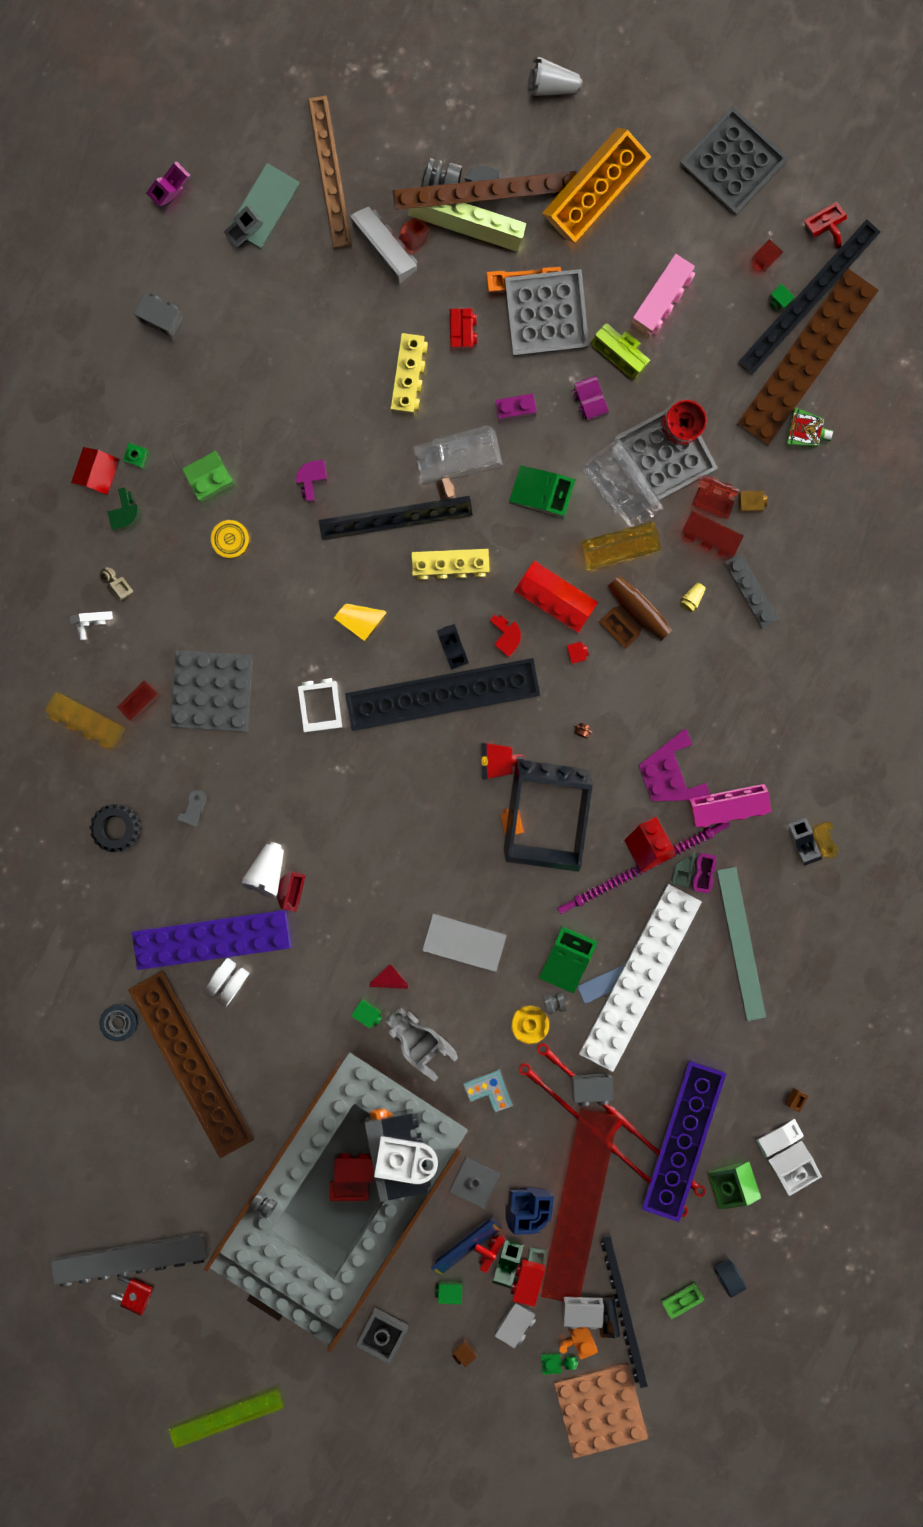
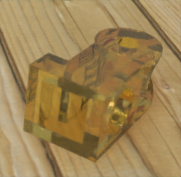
(824, 840)

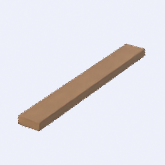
(330, 172)

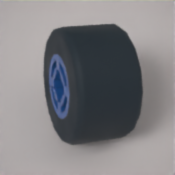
(730, 1278)

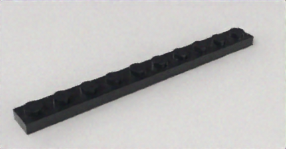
(809, 296)

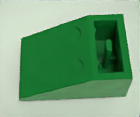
(542, 491)
(568, 959)

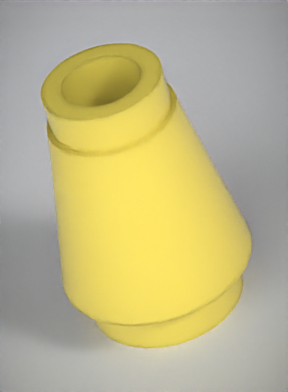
(693, 597)

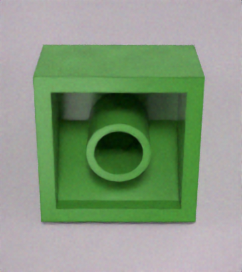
(208, 476)
(734, 1185)

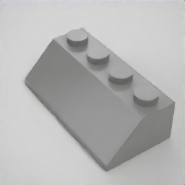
(383, 244)

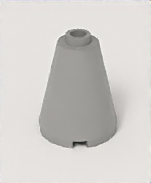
(552, 79)

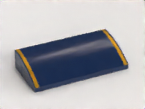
(466, 1246)

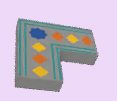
(491, 1085)

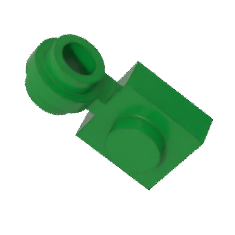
(552, 1363)

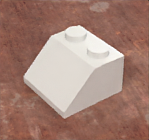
(795, 1168)

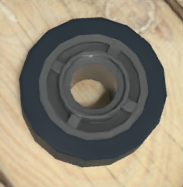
(107, 1022)

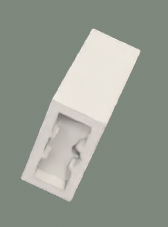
(325, 683)

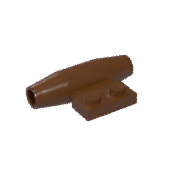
(633, 613)

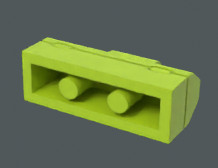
(619, 351)

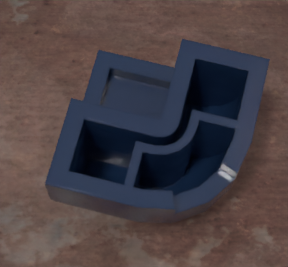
(529, 1210)

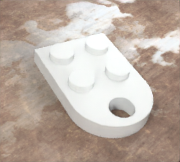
(403, 1161)

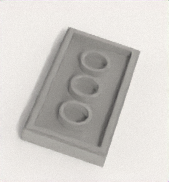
(464, 942)

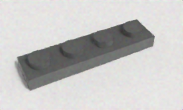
(751, 590)

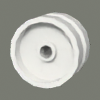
(226, 982)

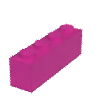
(730, 805)

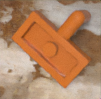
(582, 1340)

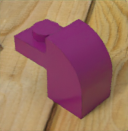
(168, 186)
(311, 473)

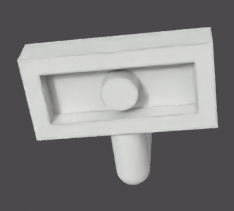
(84, 619)

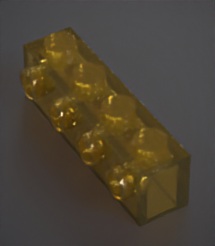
(620, 545)
(84, 719)

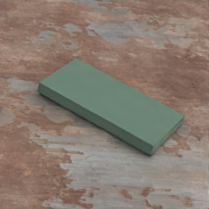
(269, 199)

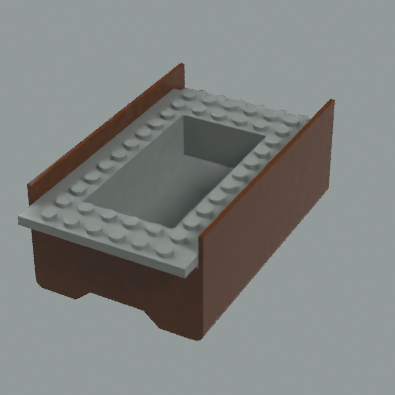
(321, 1255)

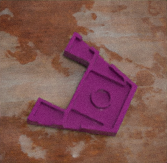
(664, 776)

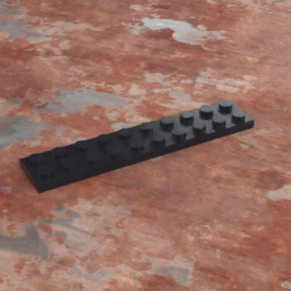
(442, 694)

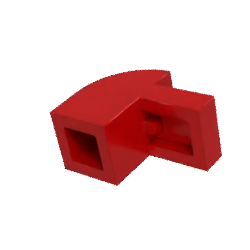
(511, 635)

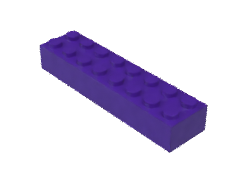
(211, 939)
(683, 1141)

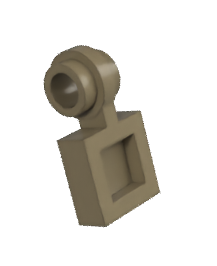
(118, 587)

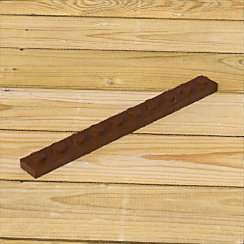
(481, 190)

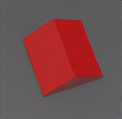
(95, 470)

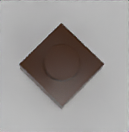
(796, 1100)

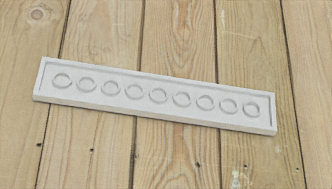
(640, 977)

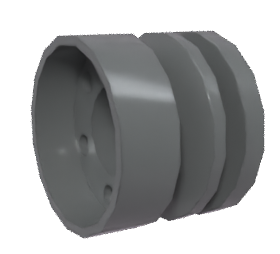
(437, 176)

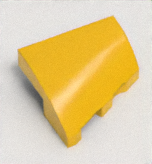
(359, 619)

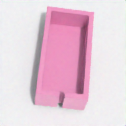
(665, 292)

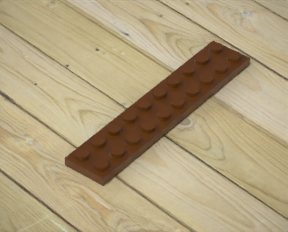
(807, 357)
(191, 1064)

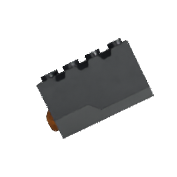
(399, 1126)

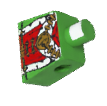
(806, 430)

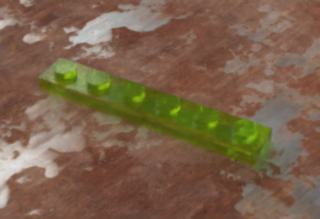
(226, 1418)

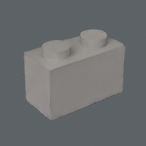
(582, 1312)
(514, 1324)

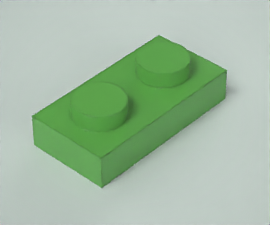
(683, 1300)

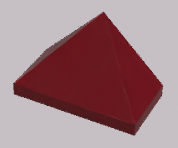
(290, 890)
(389, 979)

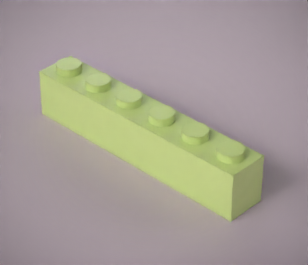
(474, 223)

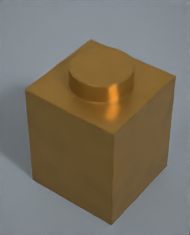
(752, 501)

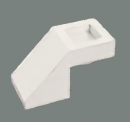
(779, 1138)

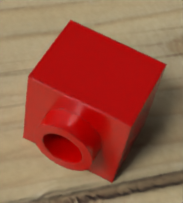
(577, 652)

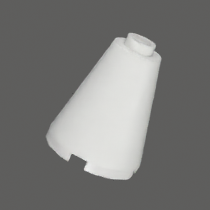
(265, 871)

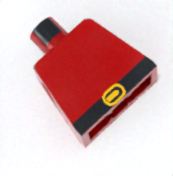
(497, 760)

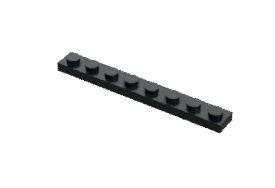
(395, 517)
(625, 1318)

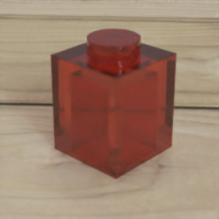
(413, 233)
(766, 256)

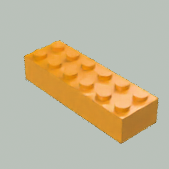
(596, 184)

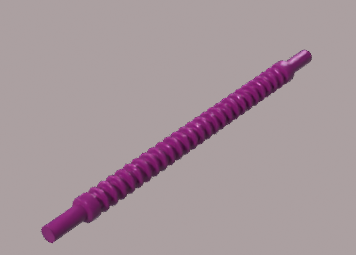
(579, 900)

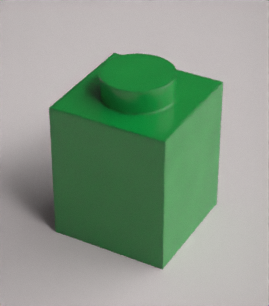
(367, 1014)
(449, 1292)

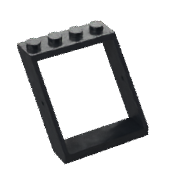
(554, 775)

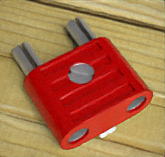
(135, 1297)

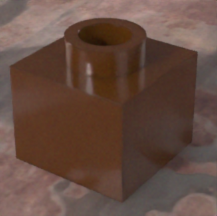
(464, 1353)

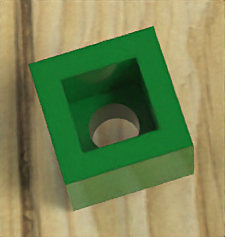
(781, 297)
(139, 460)

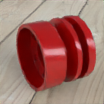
(691, 414)

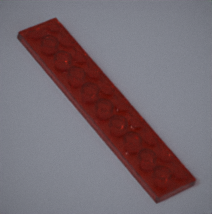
(579, 1205)

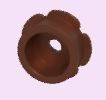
(582, 730)

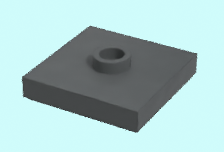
(475, 1182)

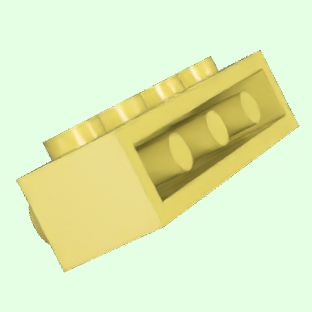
(408, 374)
(450, 563)

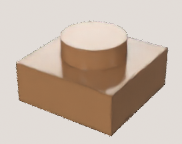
(445, 488)

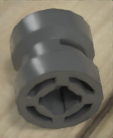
(555, 1003)
(263, 1204)

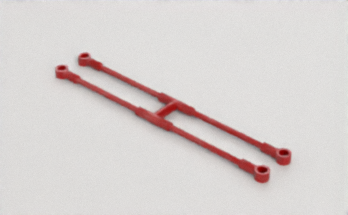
(621, 1120)

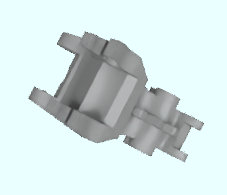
(418, 1042)

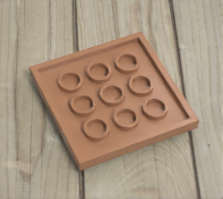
(600, 1410)

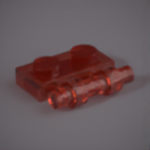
(713, 502)

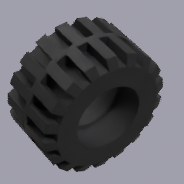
(98, 828)

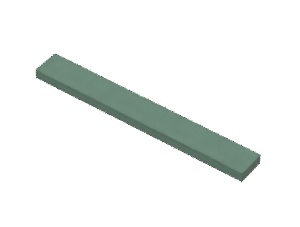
(741, 943)

